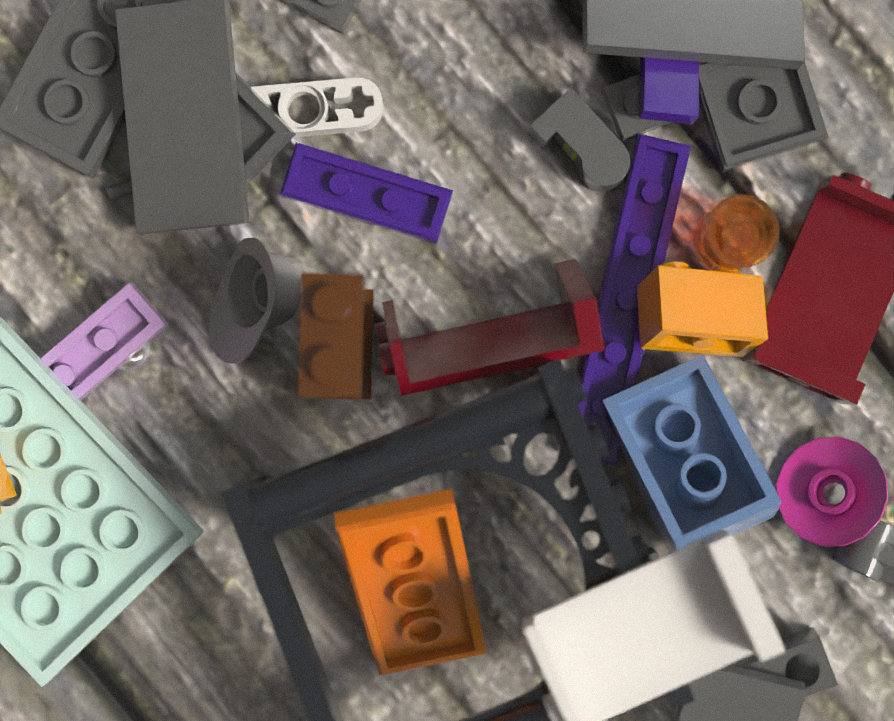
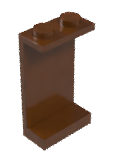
(336, 337)

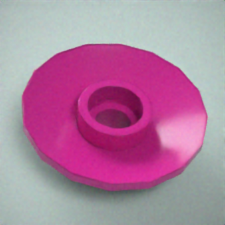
(810, 475)

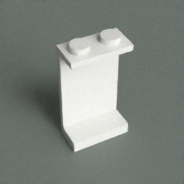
(649, 631)

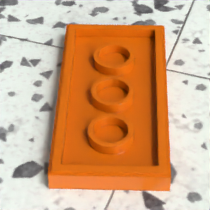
(412, 581)

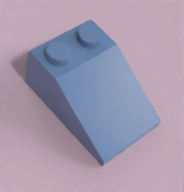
(690, 455)

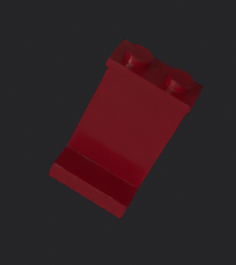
(832, 291)
(494, 344)

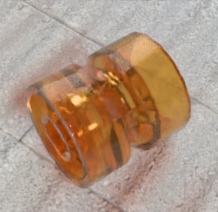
(736, 233)

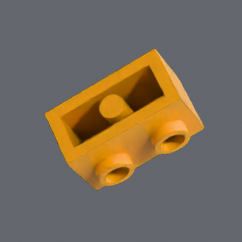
(701, 311)

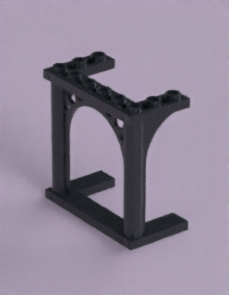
(427, 447)

